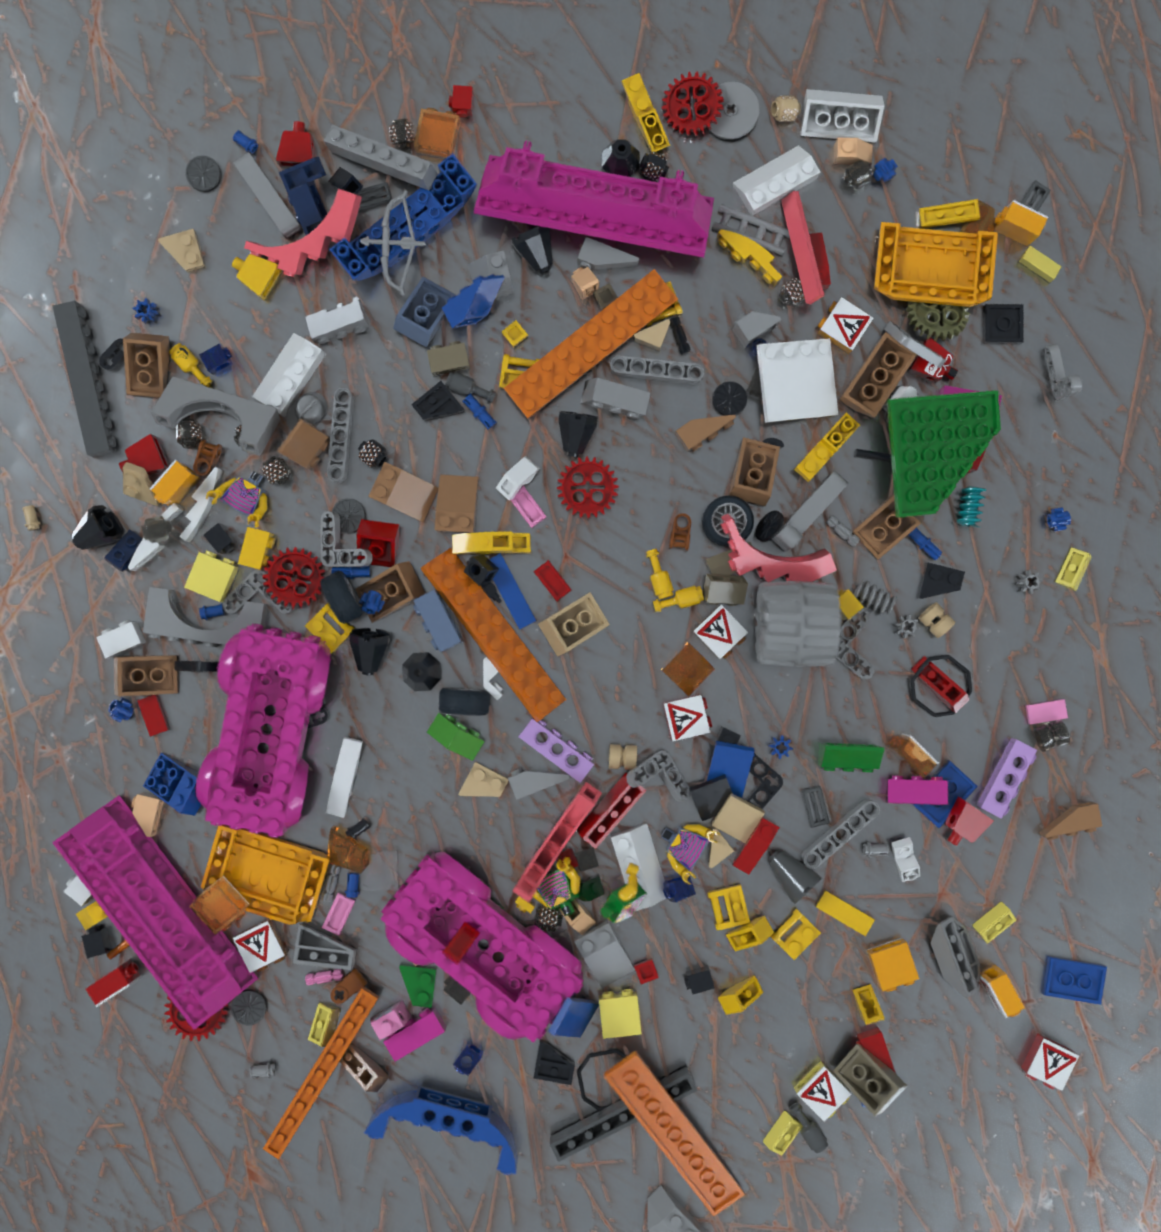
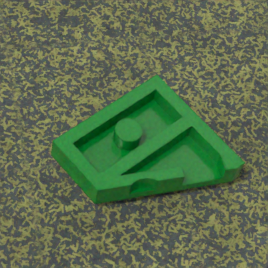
(419, 984)

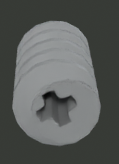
(875, 597)

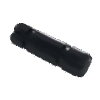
(679, 334)

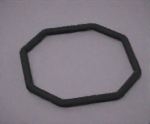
(921, 669)
(583, 1065)

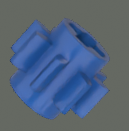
(885, 170)
(151, 312)
(1058, 519)
(371, 602)
(120, 709)
(783, 751)

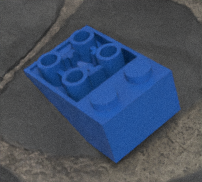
(473, 301)
(174, 784)

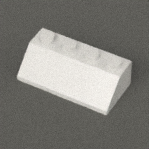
(841, 115)
(776, 180)
(289, 374)
(637, 847)

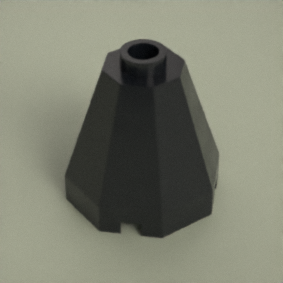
(621, 158)
(535, 248)
(576, 431)
(97, 529)
(369, 648)
(430, 671)

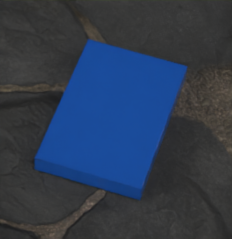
(733, 762)
(958, 785)
(1074, 980)
(573, 1017)

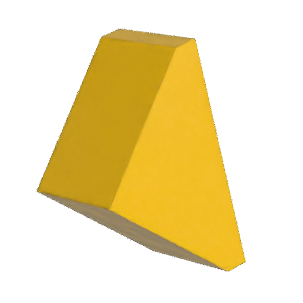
(868, 1005)

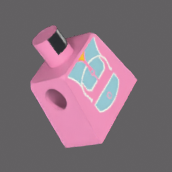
(389, 1020)

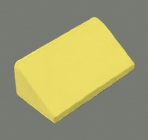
(1040, 264)
(1073, 569)
(994, 922)
(324, 1024)
(782, 1133)

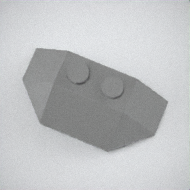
(956, 956)
(668, 1215)

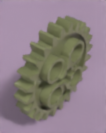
(939, 315)

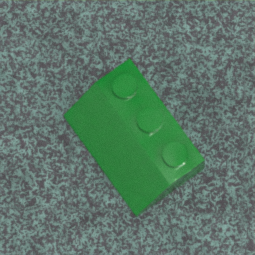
(850, 756)

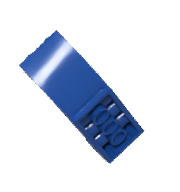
(428, 214)
(448, 1114)

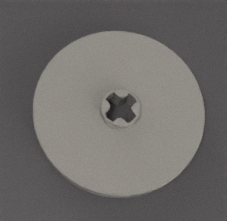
(745, 111)

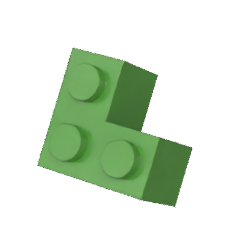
(455, 736)

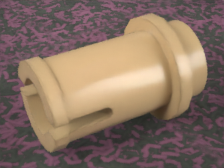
(31, 518)

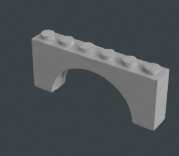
(185, 398)
(165, 620)

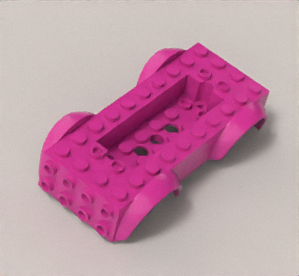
(237, 780)
(511, 995)

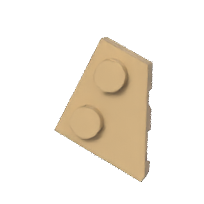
(184, 249)
(137, 484)
(483, 782)

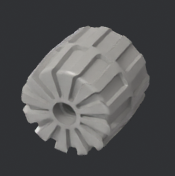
(797, 624)

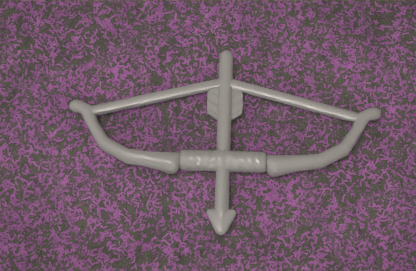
(405, 242)

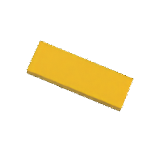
(949, 213)
(844, 912)

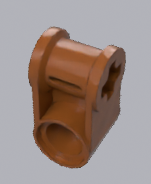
(207, 457)
(680, 533)
(350, 985)

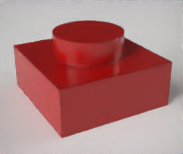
(570, 854)
(646, 971)

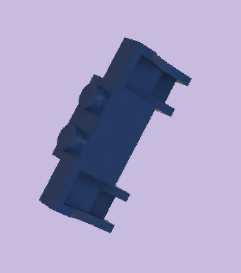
(304, 194)

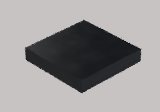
(1004, 323)
(710, 796)

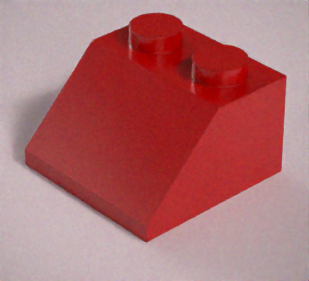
(380, 540)

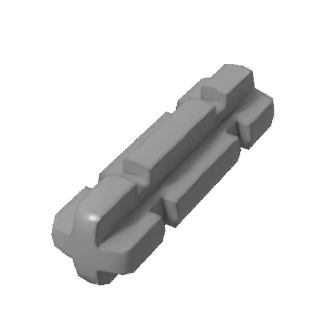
(842, 530)
(330, 883)

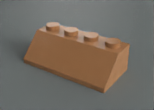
(878, 376)

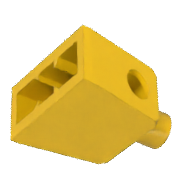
(256, 274)

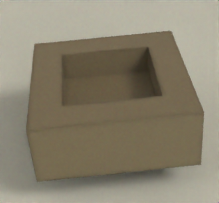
(605, 296)

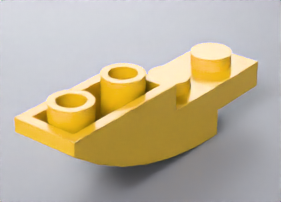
(644, 113)
(747, 249)
(827, 447)
(490, 542)

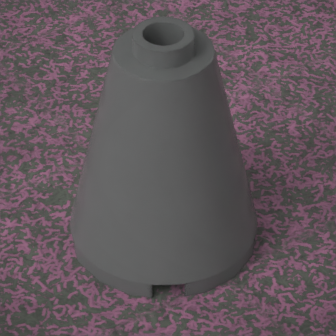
(793, 875)

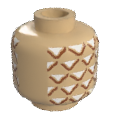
(785, 108)

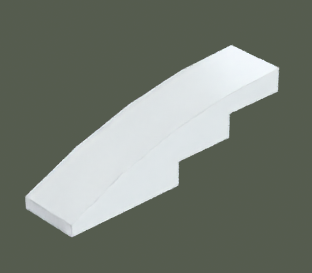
(203, 506)
(146, 549)
(344, 777)

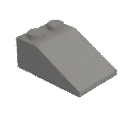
(604, 953)

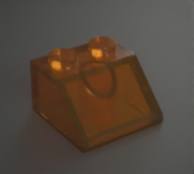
(688, 669)

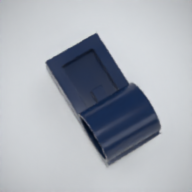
(123, 551)

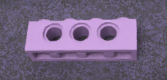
(576, 771)
(997, 780)

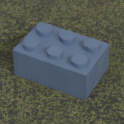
(437, 621)

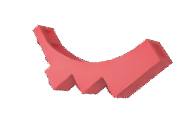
(337, 224)
(770, 567)
(556, 841)

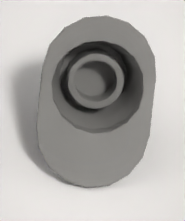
(309, 407)

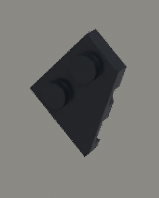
(437, 403)
(939, 580)
(553, 1065)

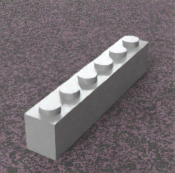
(380, 157)

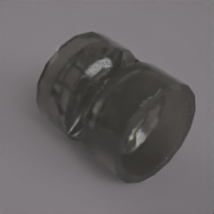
(1052, 735)

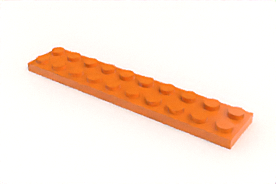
(591, 344)
(493, 635)
(674, 1133)

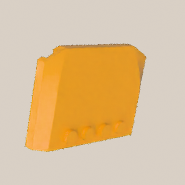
(935, 265)
(269, 872)

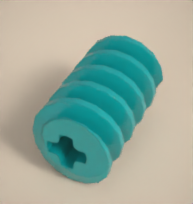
(970, 506)

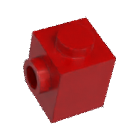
(462, 100)

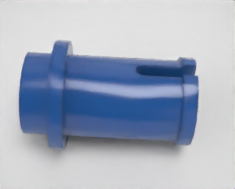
(249, 144)
(211, 611)
(352, 885)

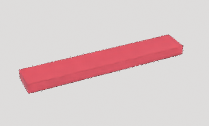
(802, 247)

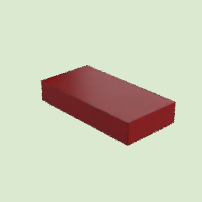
(552, 580)
(153, 715)
(461, 943)

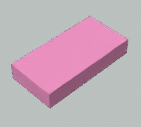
(528, 507)
(1046, 711)
(338, 913)

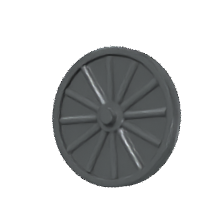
(202, 173)
(350, 514)
(248, 1007)

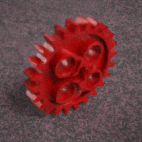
(710, 101)
(588, 505)
(288, 594)
(183, 1026)

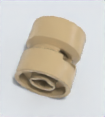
(941, 625)
(622, 756)

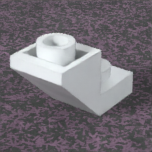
(518, 475)
(489, 672)
(905, 859)

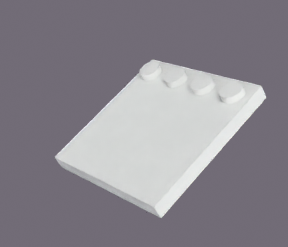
(797, 380)

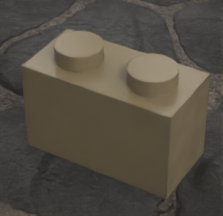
(448, 358)
(725, 589)

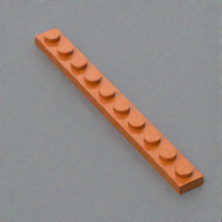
(321, 1072)

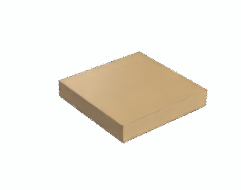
(738, 818)

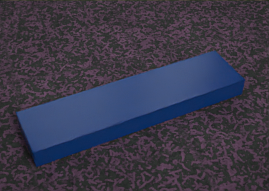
(511, 593)

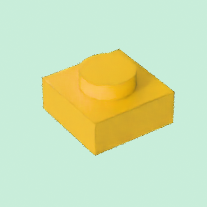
(514, 333)
(523, 905)

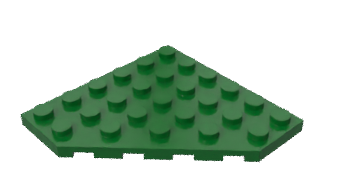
(936, 445)

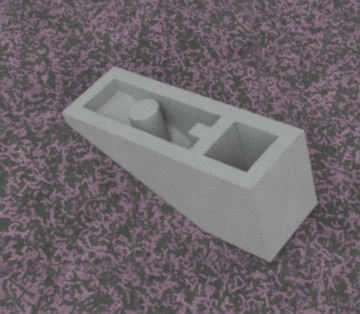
(601, 256)
(531, 781)

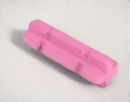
(324, 977)

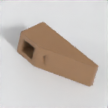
(698, 430)
(1076, 818)

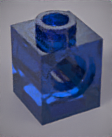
(216, 358)
(677, 889)
(471, 1051)

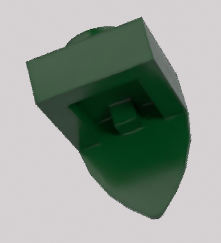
(591, 889)

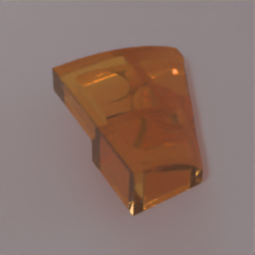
(347, 852)

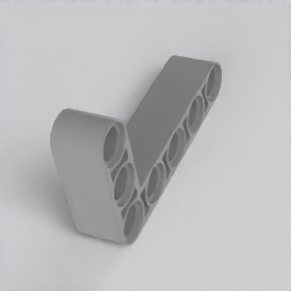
(809, 511)

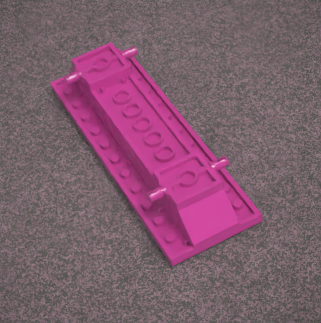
(595, 202)
(153, 912)

